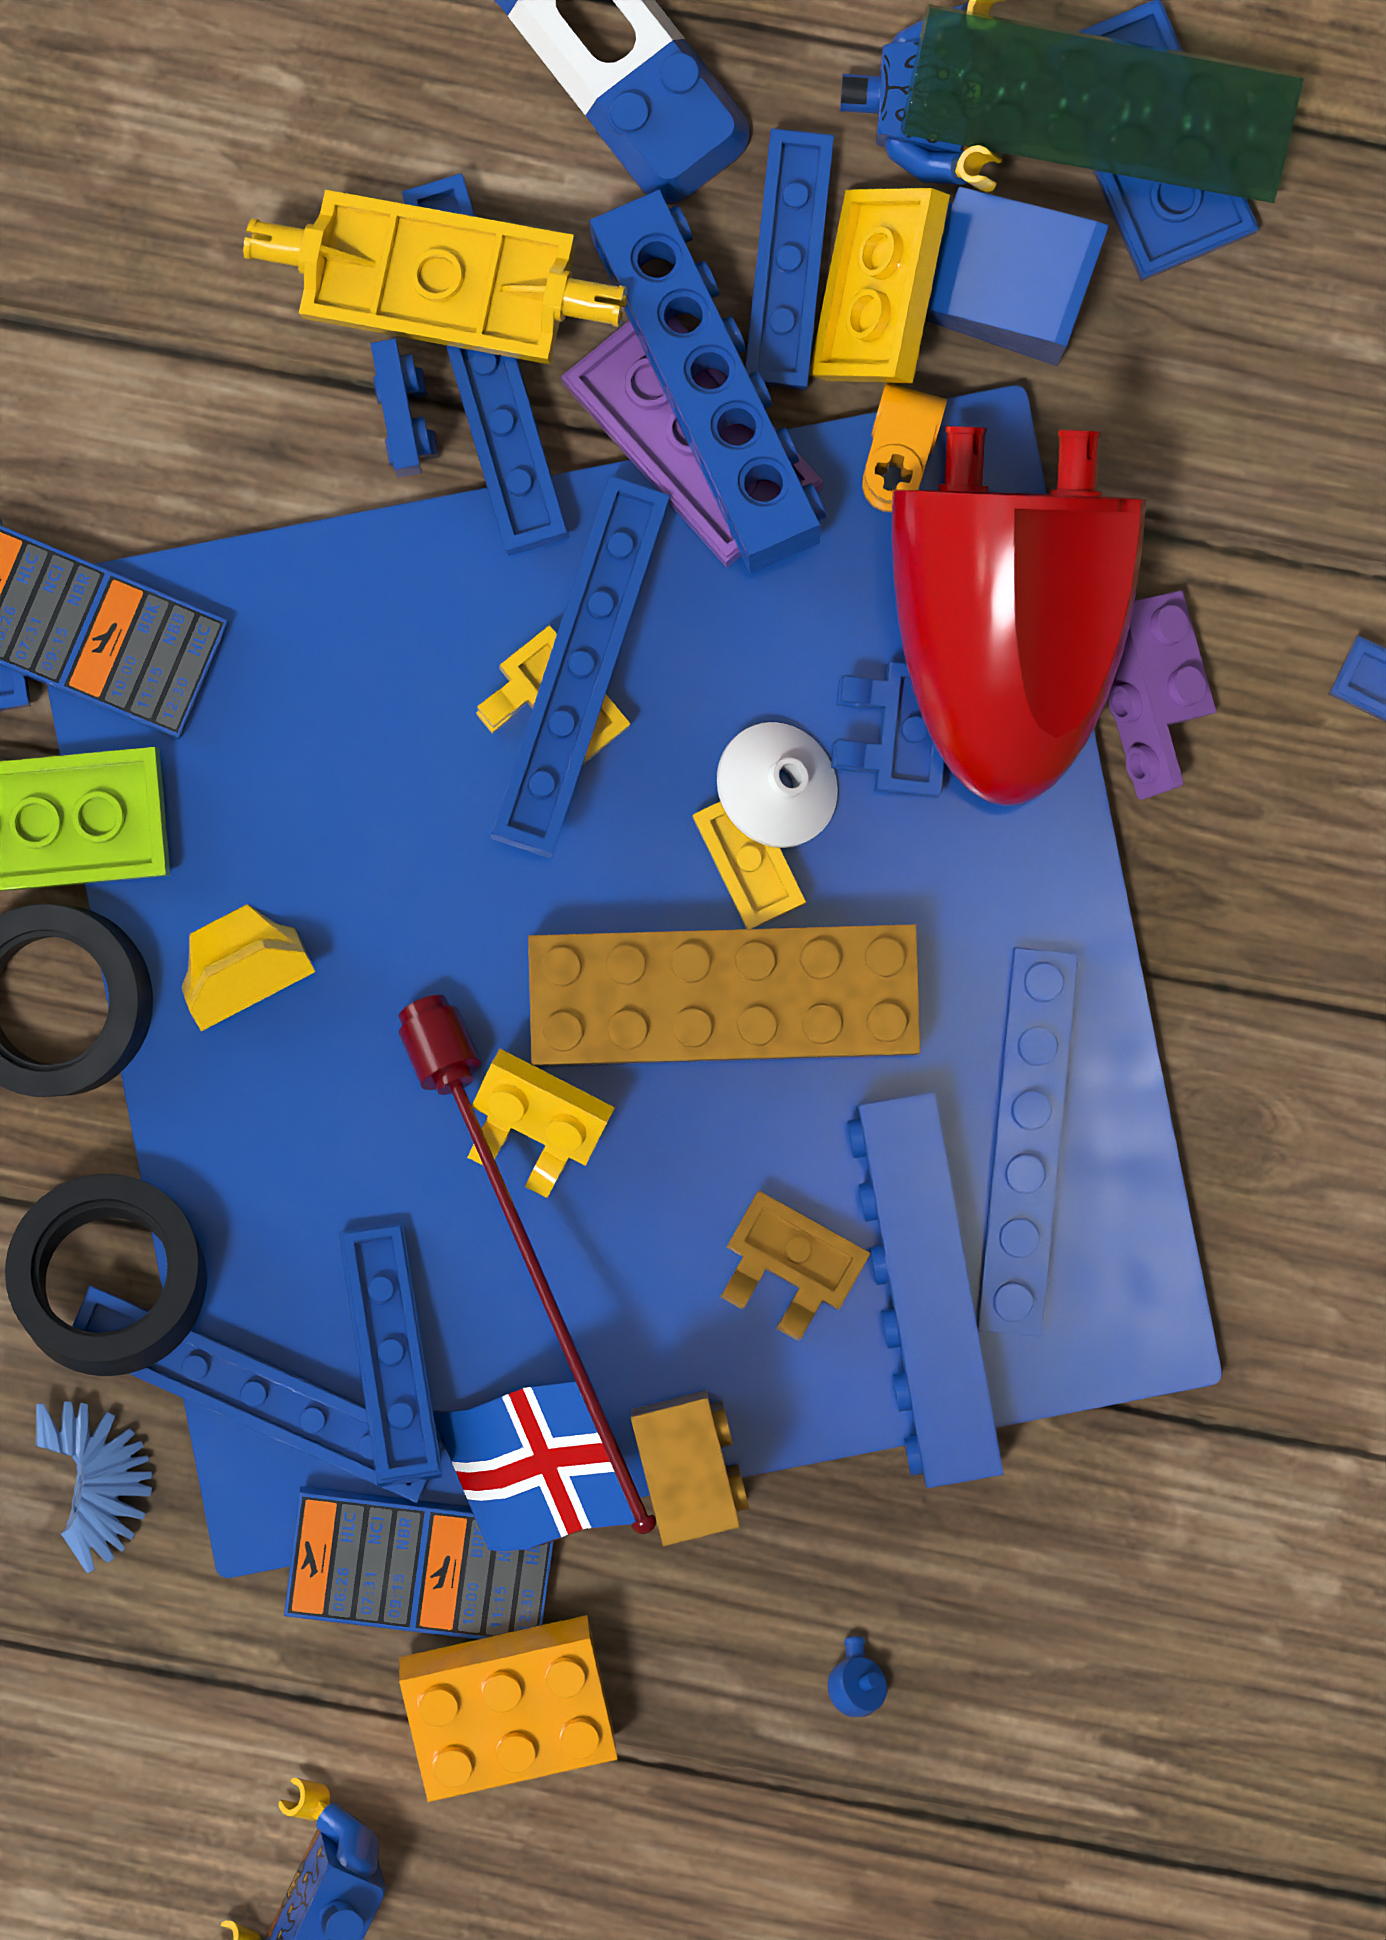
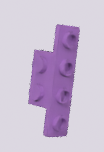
(1156, 687)

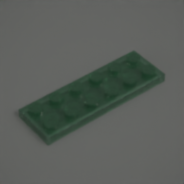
(1101, 103)

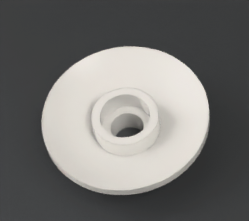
(757, 798)

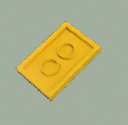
(879, 285)

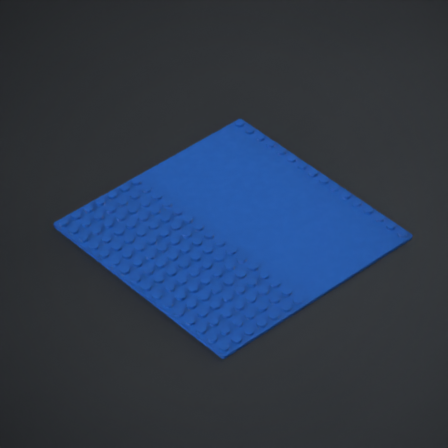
(358, 802)

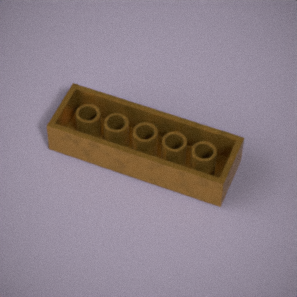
(723, 995)

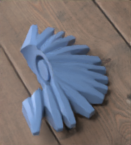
(98, 1480)

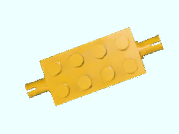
(436, 276)

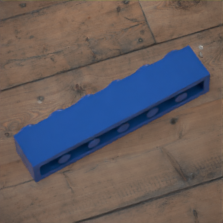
(928, 1290)

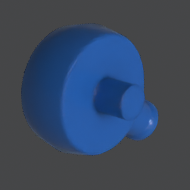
(857, 1683)

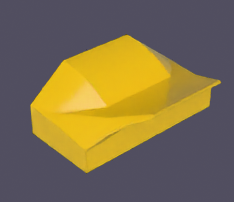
(240, 964)

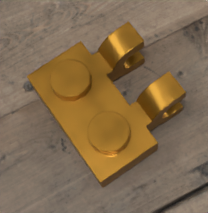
(799, 1253)

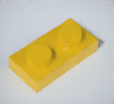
(751, 871)

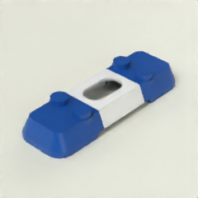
(653, 107)

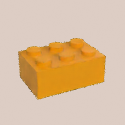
(507, 1708)

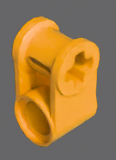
(902, 438)

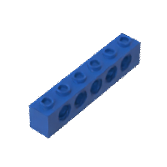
(760, 530)

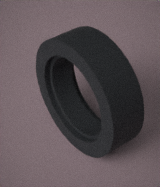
(128, 1000)
(59, 1215)

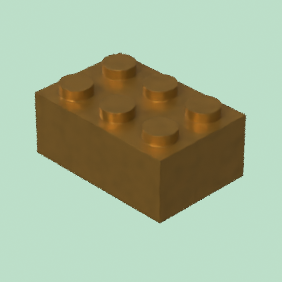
(686, 1467)

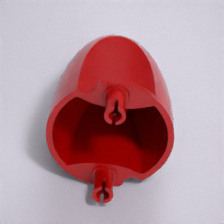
(1014, 613)

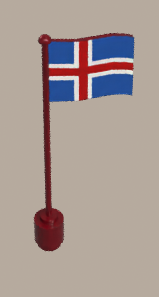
(543, 1454)

